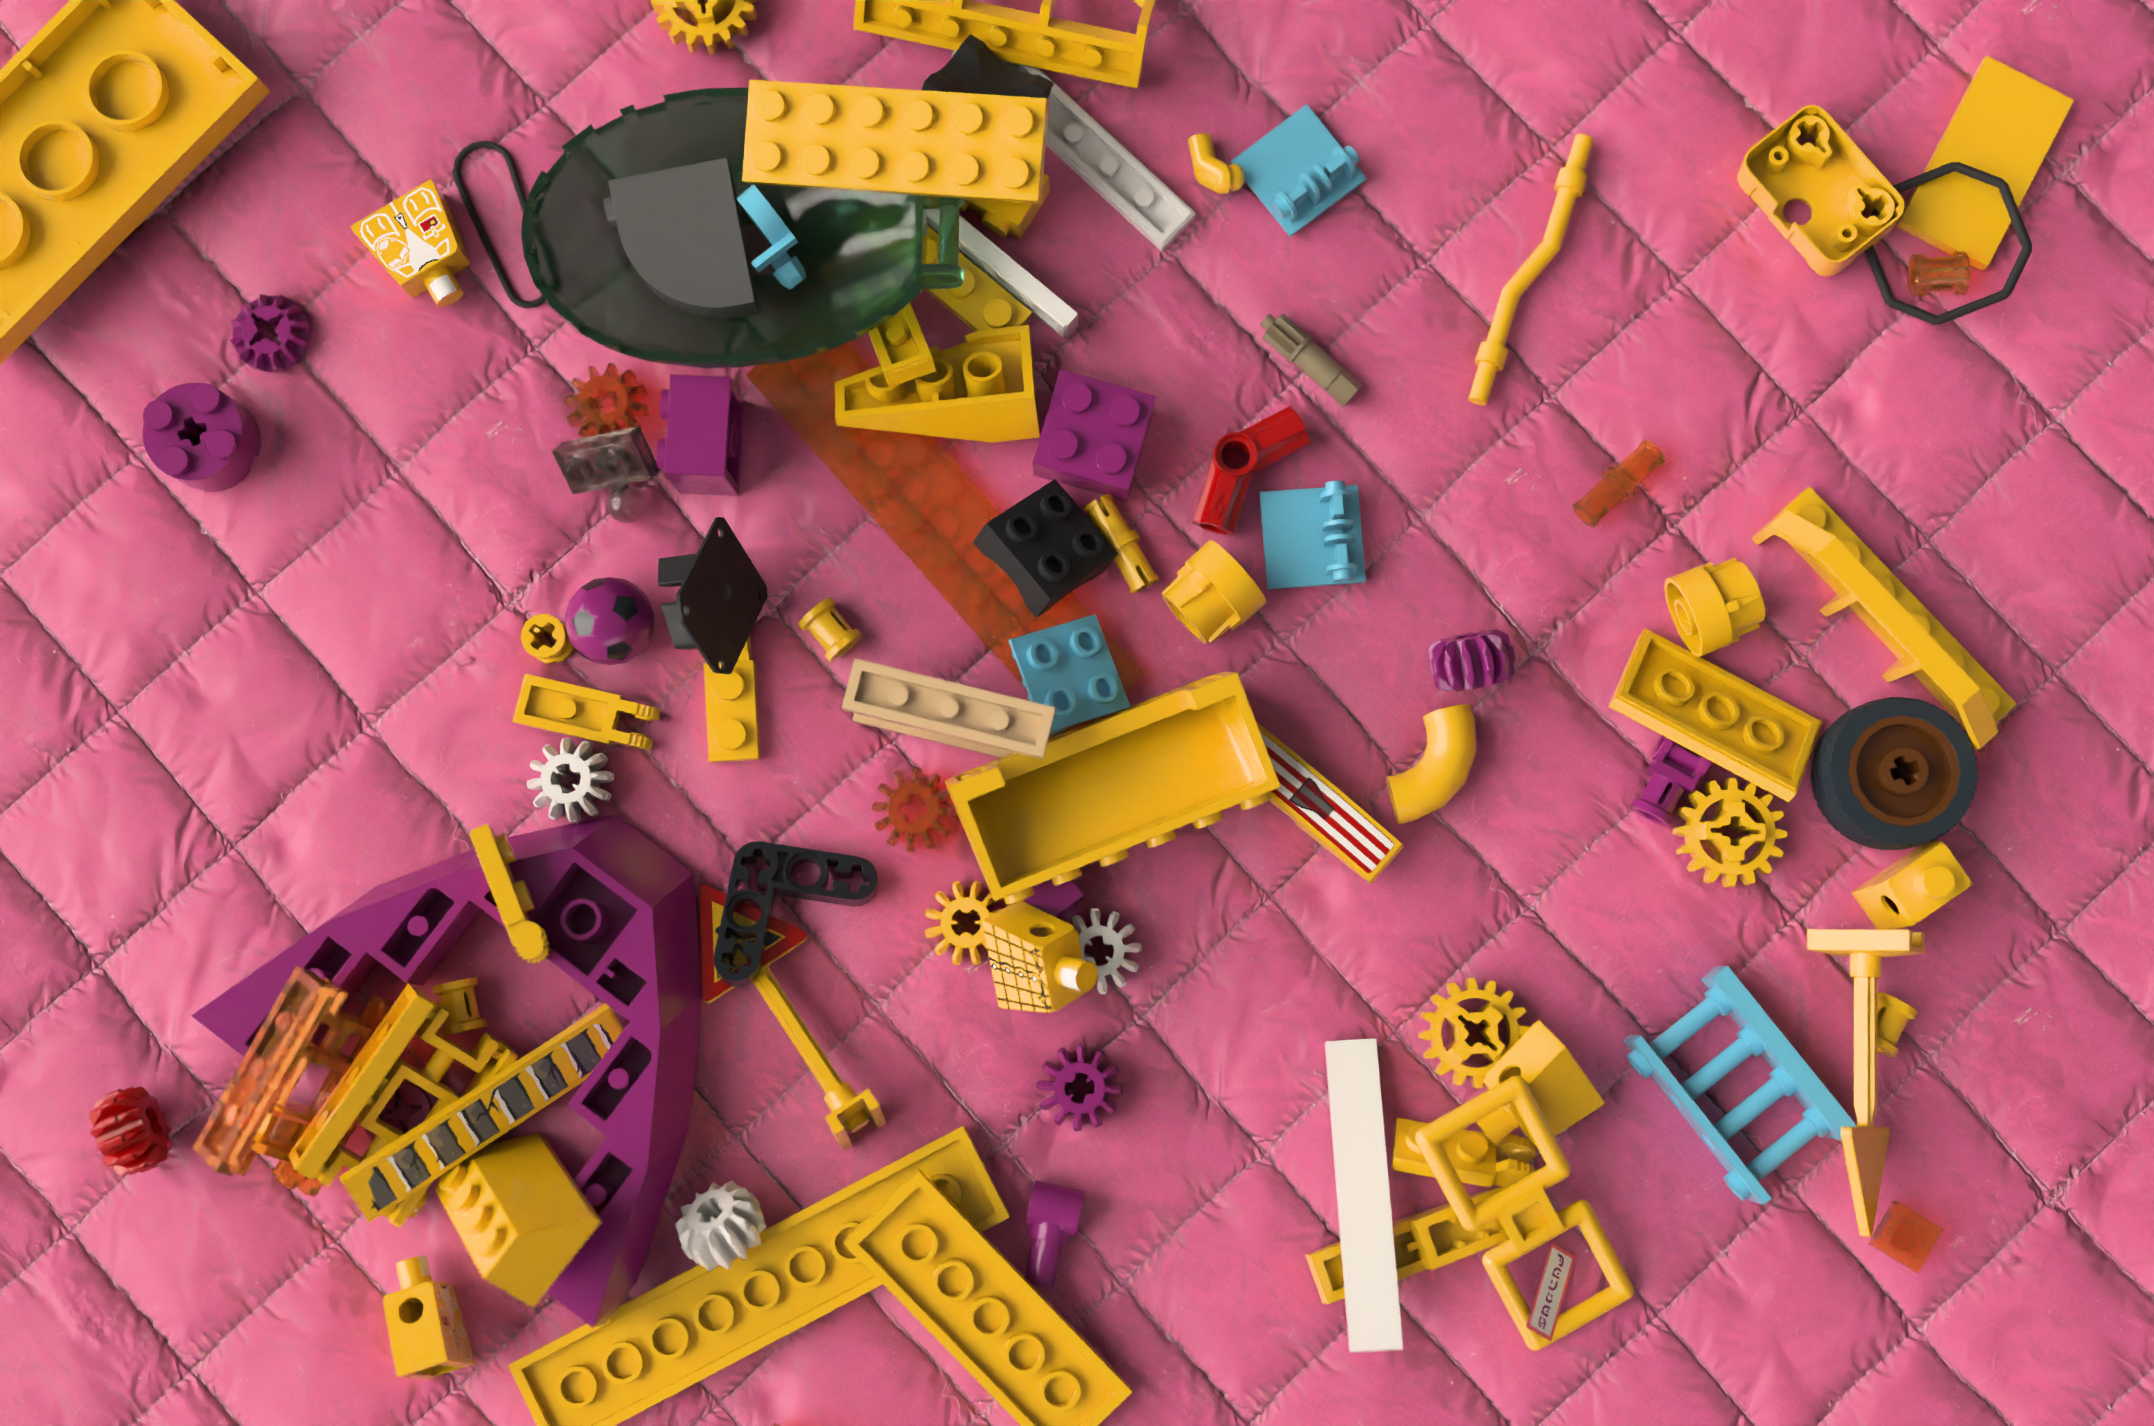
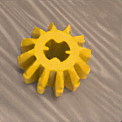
(967, 906)

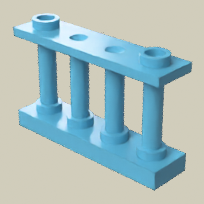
(1789, 1077)

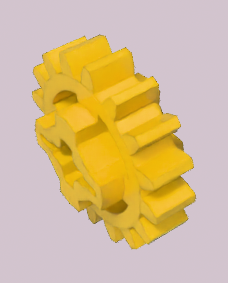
(711, 25)
(1730, 852)
(1489, 1015)

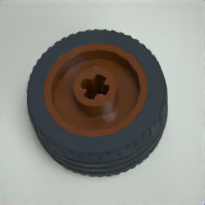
(1931, 770)

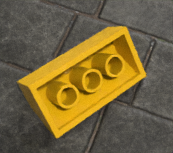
(518, 1214)

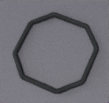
(1980, 303)

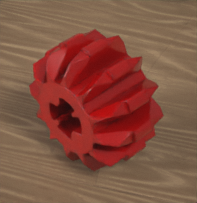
(130, 1130)

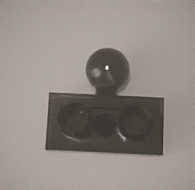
(611, 463)

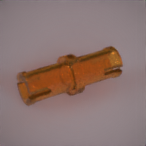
(1619, 483)

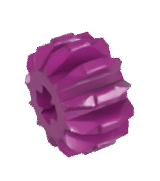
(1471, 660)
(1091, 1099)

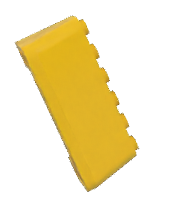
(1114, 786)

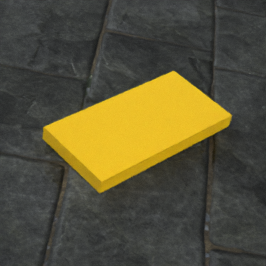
(2000, 129)
(1716, 715)

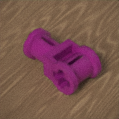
(1673, 772)

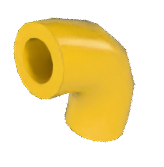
(1441, 769)

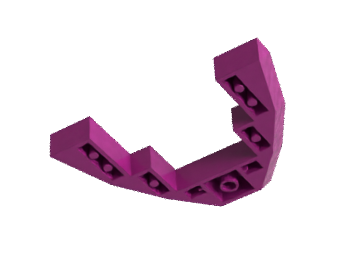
(616, 924)

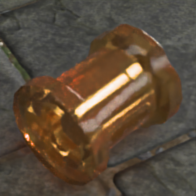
(1939, 274)

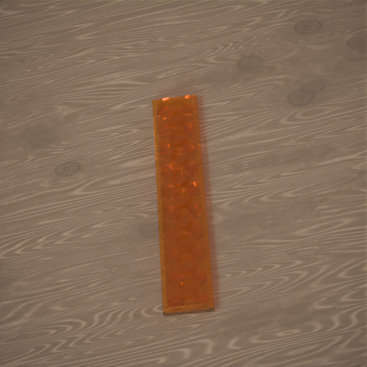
(919, 503)

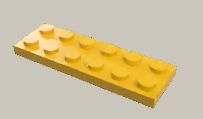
(895, 141)
(985, 1310)

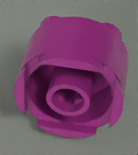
(206, 414)

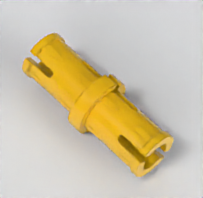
(1130, 557)

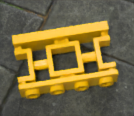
(374, 1080)

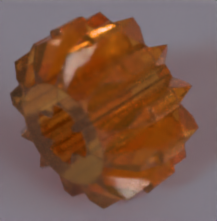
(598, 388)
(903, 797)

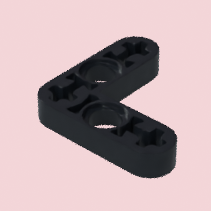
(779, 881)

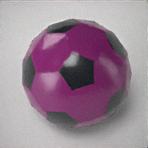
(609, 621)

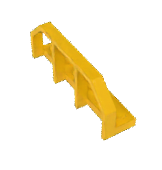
(1015, 35)
(1891, 614)

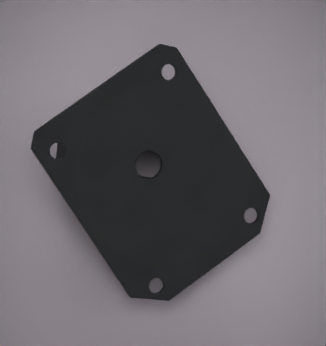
(714, 598)

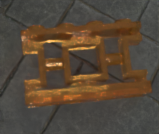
(272, 1072)

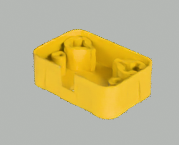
(1830, 179)

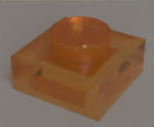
(1905, 1236)

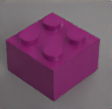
(701, 434)
(1093, 435)

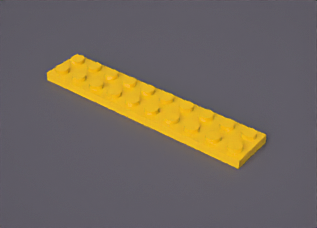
(723, 1315)

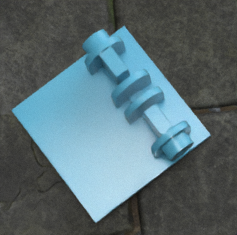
(1299, 170)
(1312, 536)
(1070, 671)

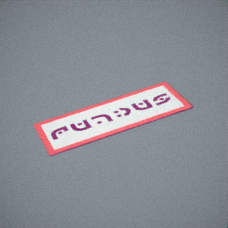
(1550, 1291)

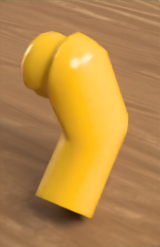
(1210, 171)

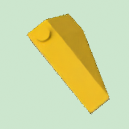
(976, 394)

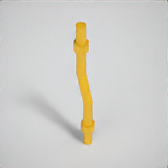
(1569, 186)

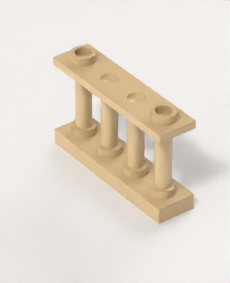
(946, 711)

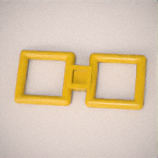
(1525, 1210)

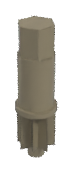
(1310, 358)

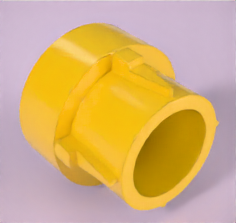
(1212, 593)
(1714, 605)

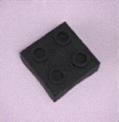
(979, 71)
(1046, 546)

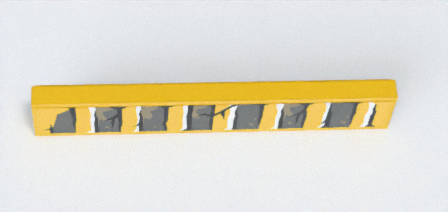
(481, 1115)

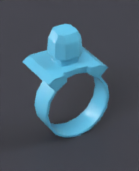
(788, 270)

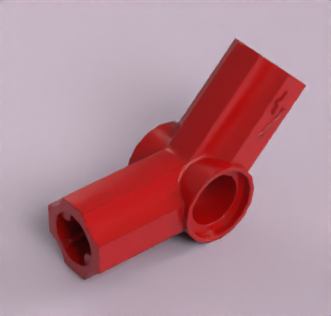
(1227, 487)

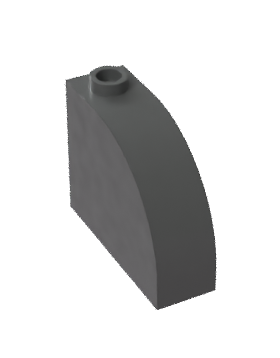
(687, 238)

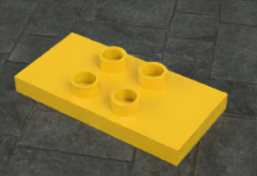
(96, 134)

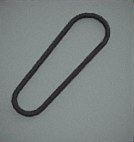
(478, 225)

